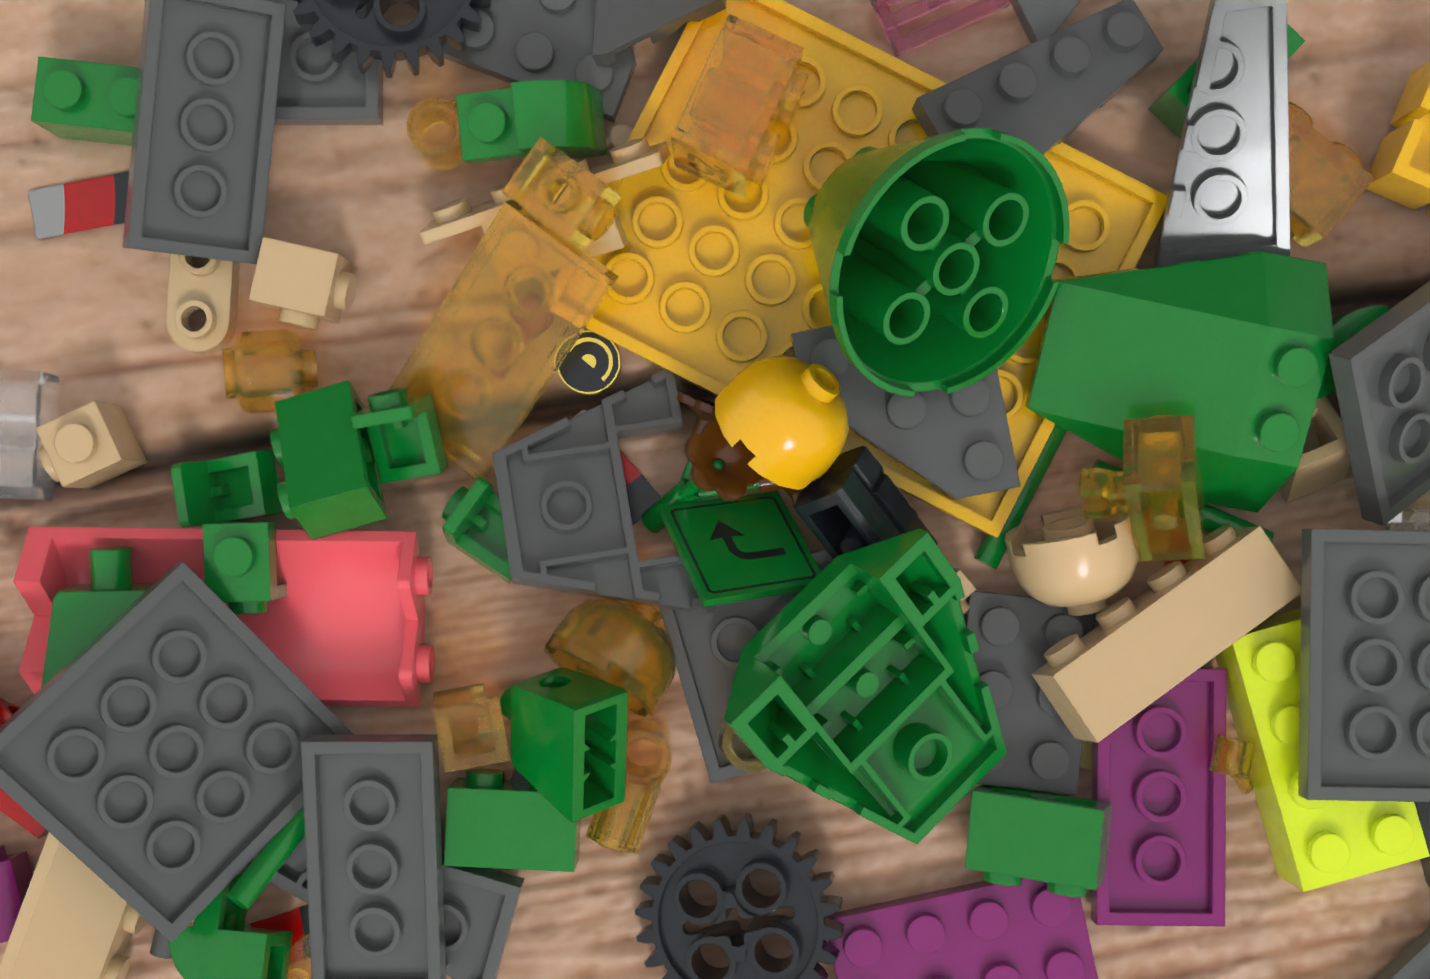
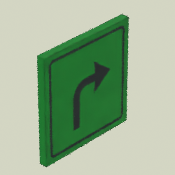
(740, 547)

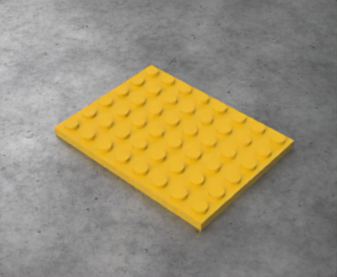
(733, 276)

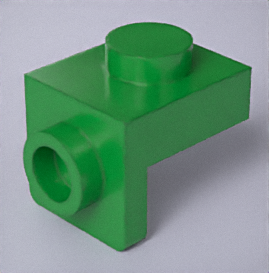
(402, 435)
(226, 489)
(477, 527)
(242, 565)

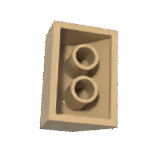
(69, 923)

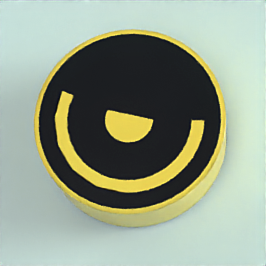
(591, 365)

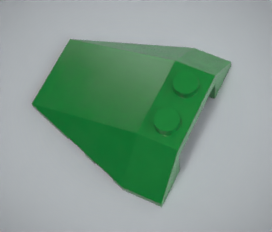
(1207, 339)
(872, 688)

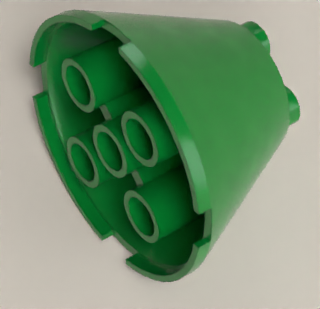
(938, 255)

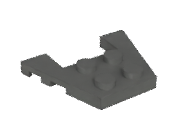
(571, 509)

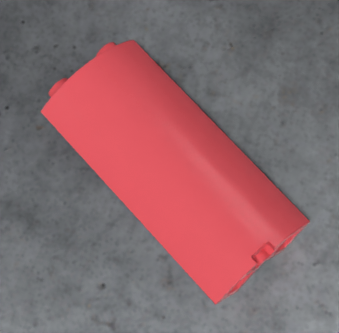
(343, 629)

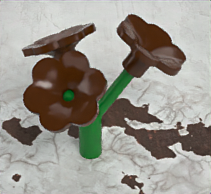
(711, 467)

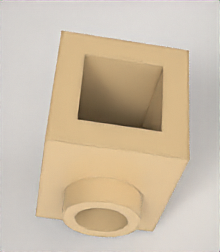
(302, 283)
(89, 446)

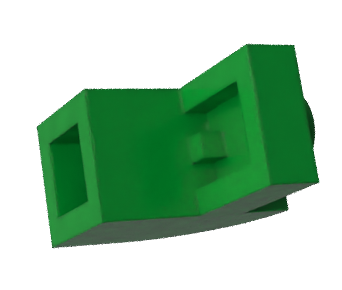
(512, 119)
(223, 948)

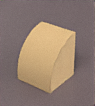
(1324, 455)

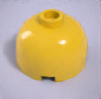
(786, 417)

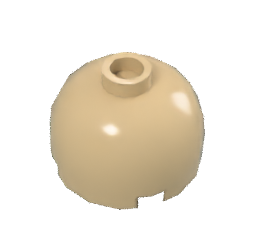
(1073, 559)

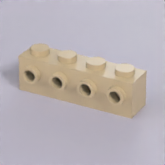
(1165, 632)

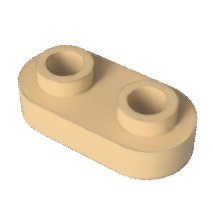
(205, 288)

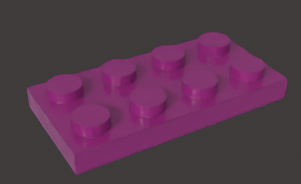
(1165, 810)
(967, 934)

